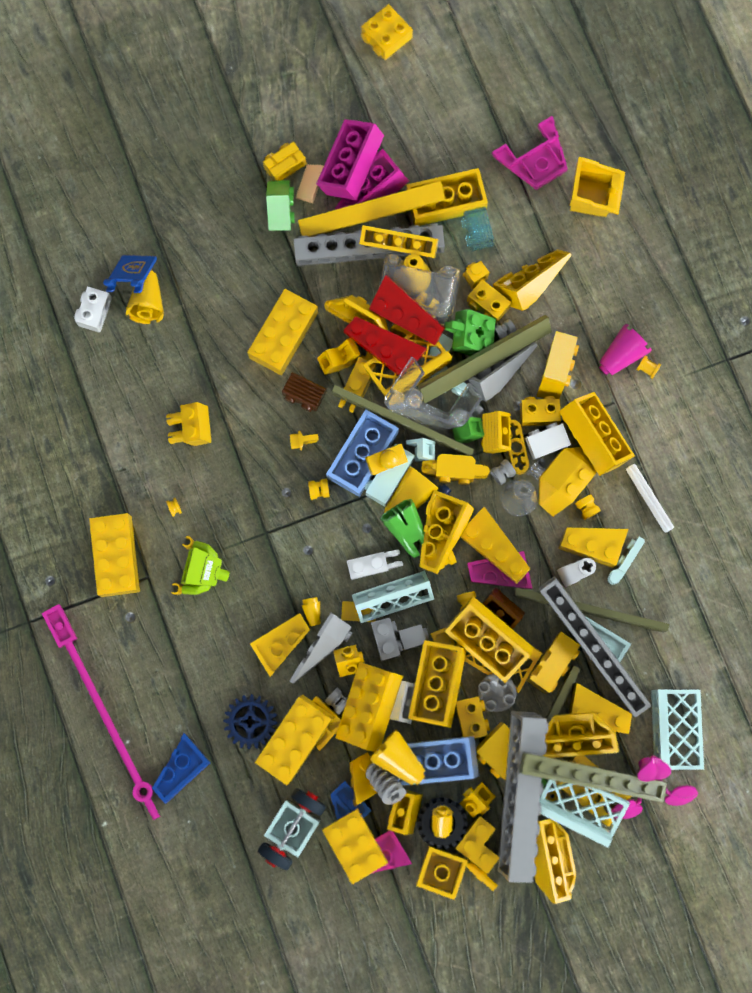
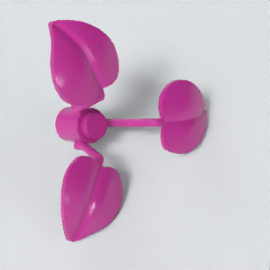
(653, 769)

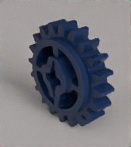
(233, 721)

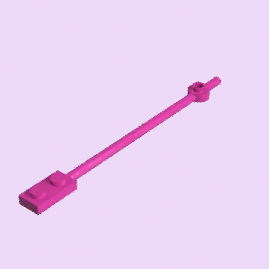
(64, 636)

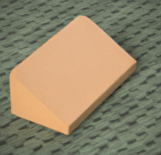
(308, 187)

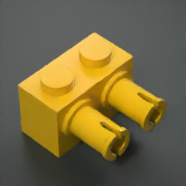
(194, 424)

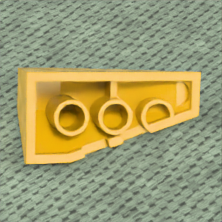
(444, 526)

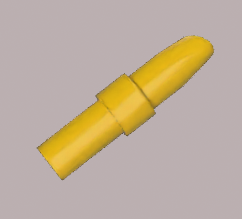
(481, 876)

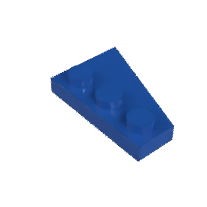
(182, 768)

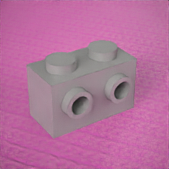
(385, 639)

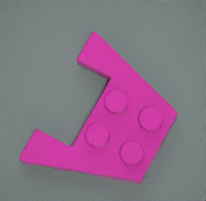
(539, 164)

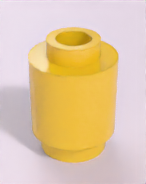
(442, 821)

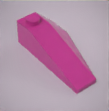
(382, 180)

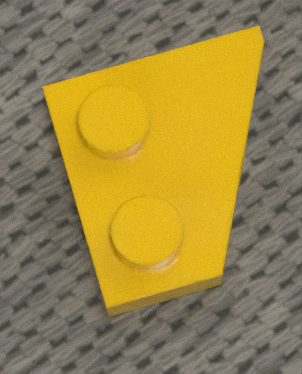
(359, 781)

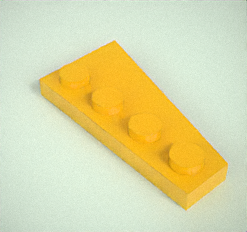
(493, 544)

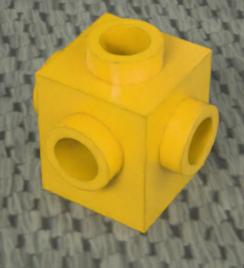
(347, 660)
(477, 800)

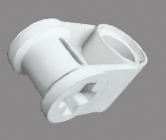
(573, 572)

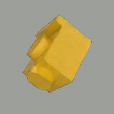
(475, 273)

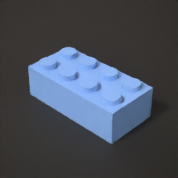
(368, 437)
(446, 759)

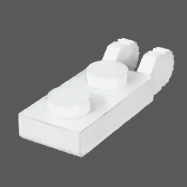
(372, 564)

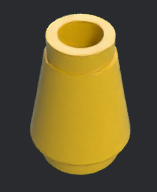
(311, 608)

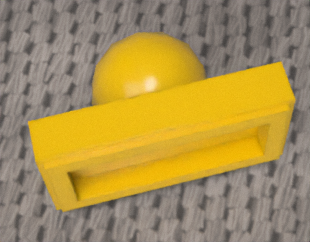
(386, 459)

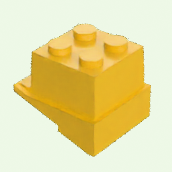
(596, 188)

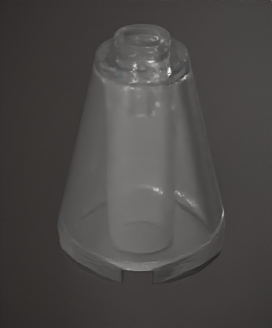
(519, 497)

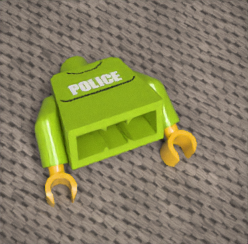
(201, 569)

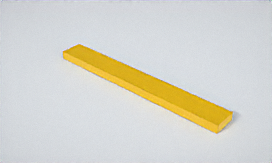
(372, 209)

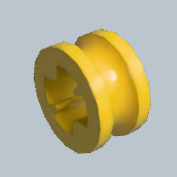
(174, 506)

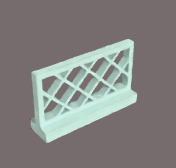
(661, 728)
(578, 822)

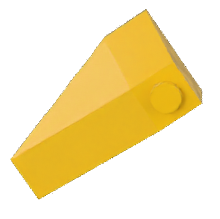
(529, 283)

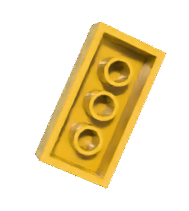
(462, 193)
(283, 332)
(596, 433)
(114, 555)
(489, 639)
(437, 684)
(369, 707)
(294, 739)

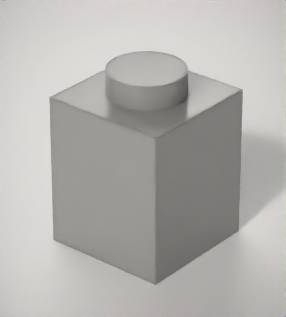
(413, 637)

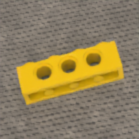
(398, 241)

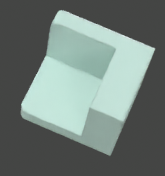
(423, 449)

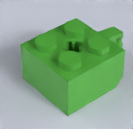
(471, 331)

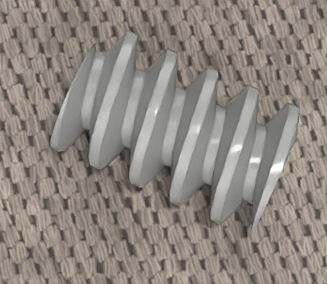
(385, 784)

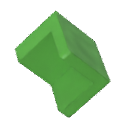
(470, 431)

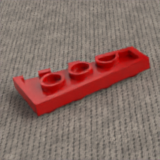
(384, 345)

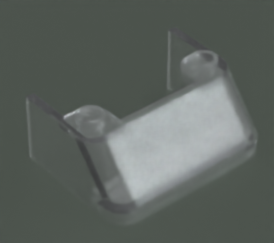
(407, 401)

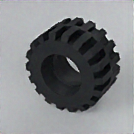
(457, 832)

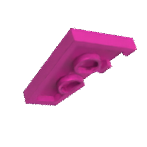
(486, 573)
(392, 851)

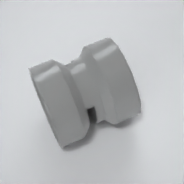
(504, 330)
(503, 472)
(333, 698)

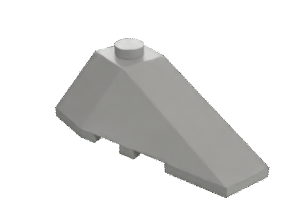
(496, 377)
(329, 637)

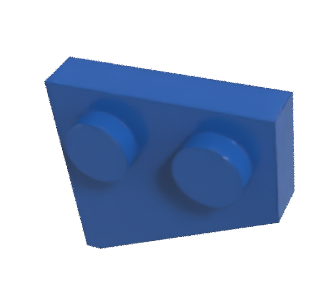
(343, 801)

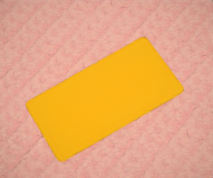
(350, 613)

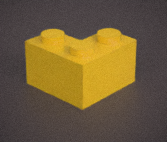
(473, 844)

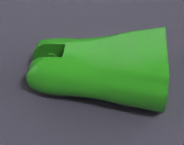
(405, 525)

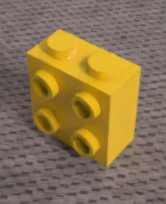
(386, 32)
(494, 750)

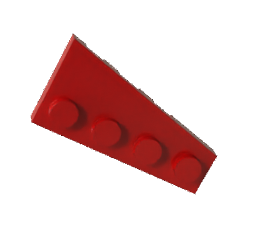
(404, 311)

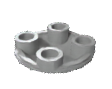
(497, 694)

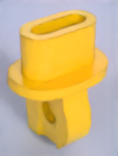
(298, 440)

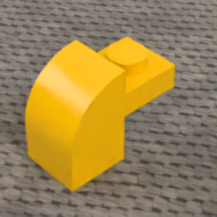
(339, 358)

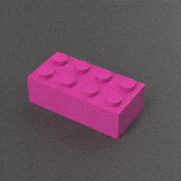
(350, 159)

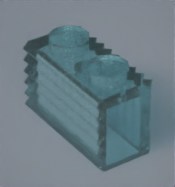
(478, 229)

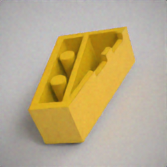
(558, 365)
(599, 544)

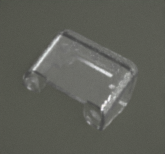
(432, 290)

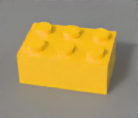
(355, 846)

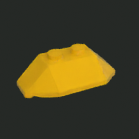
(350, 306)
(564, 479)
(579, 736)
(554, 862)

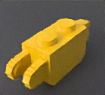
(358, 380)
(455, 468)

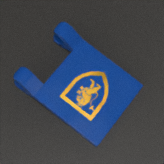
(131, 269)

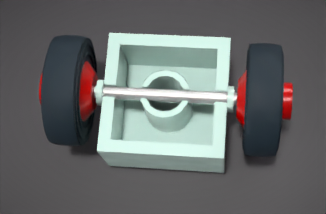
(291, 829)

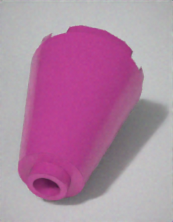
(623, 351)

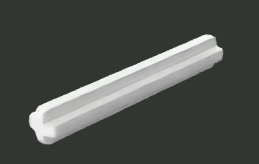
(649, 498)

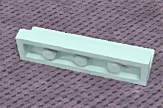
(391, 593)

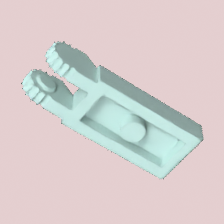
(625, 561)

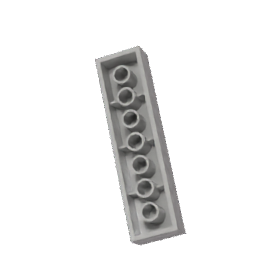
(521, 799)

